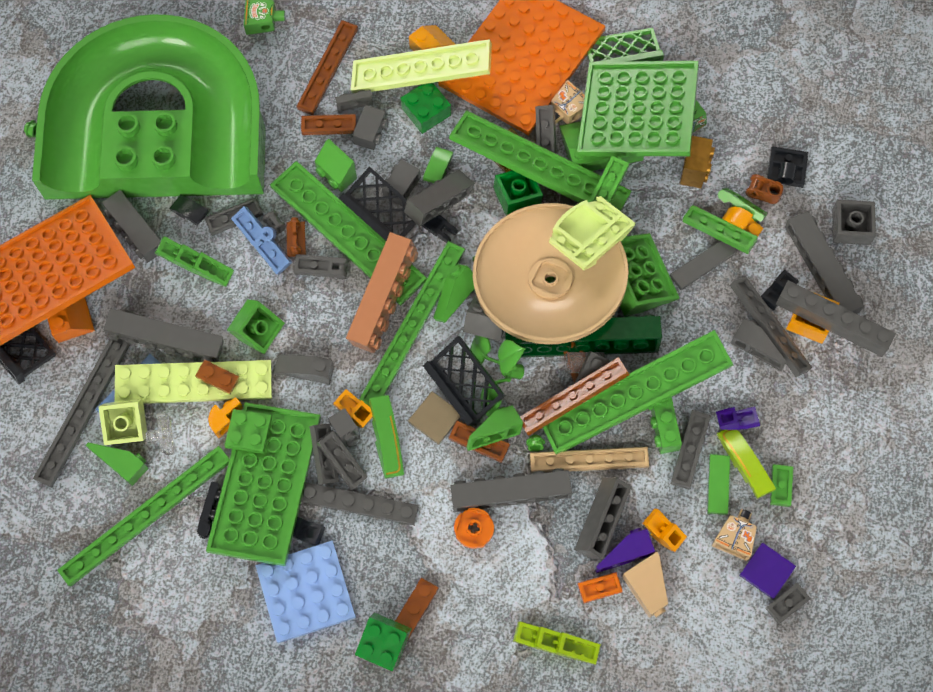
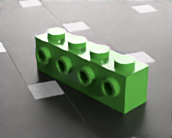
(665, 427)

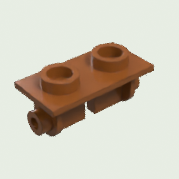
(295, 237)

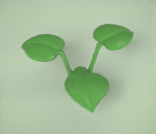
(508, 355)

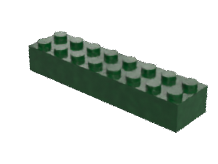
(616, 336)

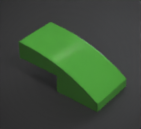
(437, 165)

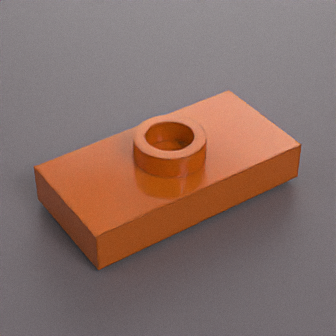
(600, 587)

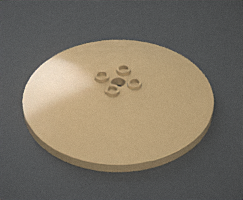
(513, 287)

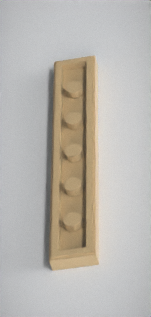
(590, 459)

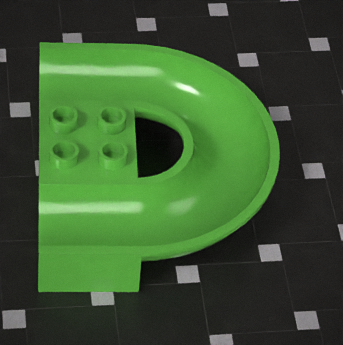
(157, 153)

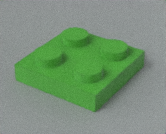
(248, 431)

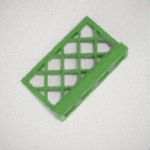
(619, 38)

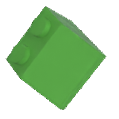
(335, 166)
(255, 325)

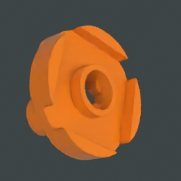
(468, 518)

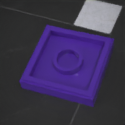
(767, 570)

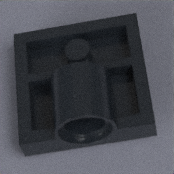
(787, 166)

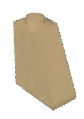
(648, 585)

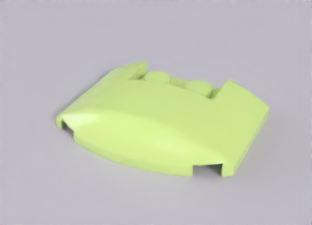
(590, 231)

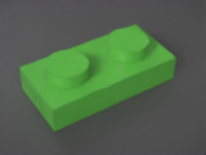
(782, 479)

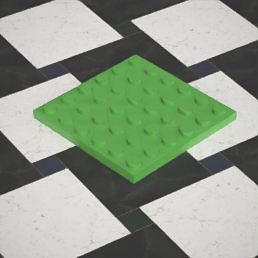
(639, 108)

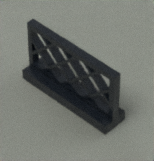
(366, 215)
(12, 367)
(451, 391)

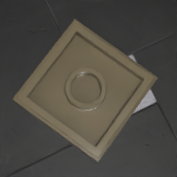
(434, 418)

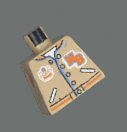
(568, 103)
(737, 536)

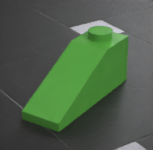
(455, 290)
(497, 427)
(123, 462)

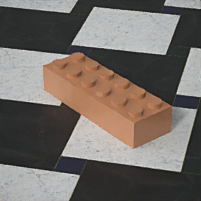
(382, 293)

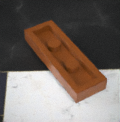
(328, 124)
(495, 451)
(417, 604)

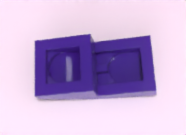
(735, 420)

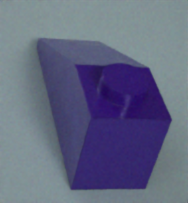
(631, 549)

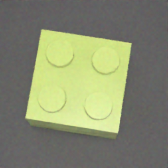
(123, 421)

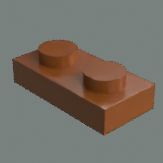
(217, 377)

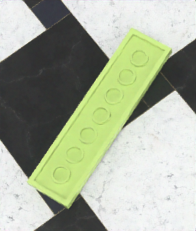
(422, 66)
(178, 382)

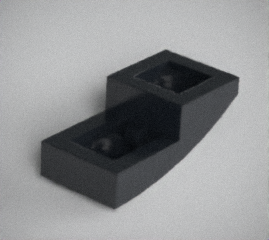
(189, 209)
(773, 293)
(308, 531)

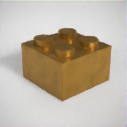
(698, 164)

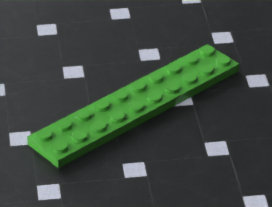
(530, 159)
(337, 223)
(640, 391)

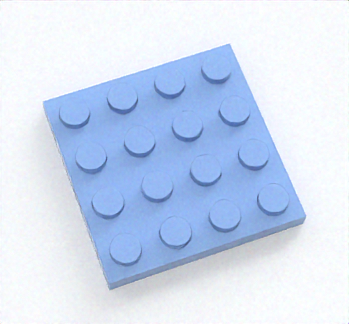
(305, 592)

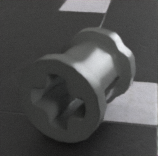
(273, 221)

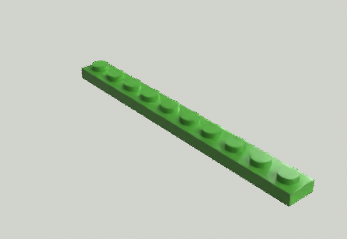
(412, 323)
(143, 516)

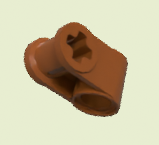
(763, 189)

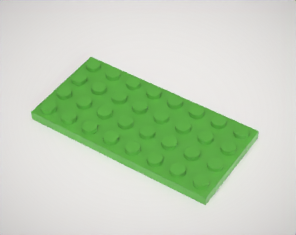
(264, 491)

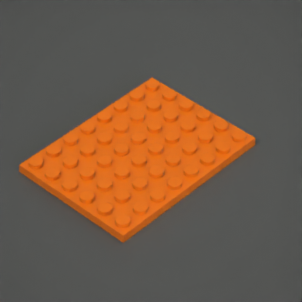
(531, 58)
(57, 266)

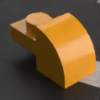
(742, 219)
(357, 409)
(220, 419)
(664, 531)

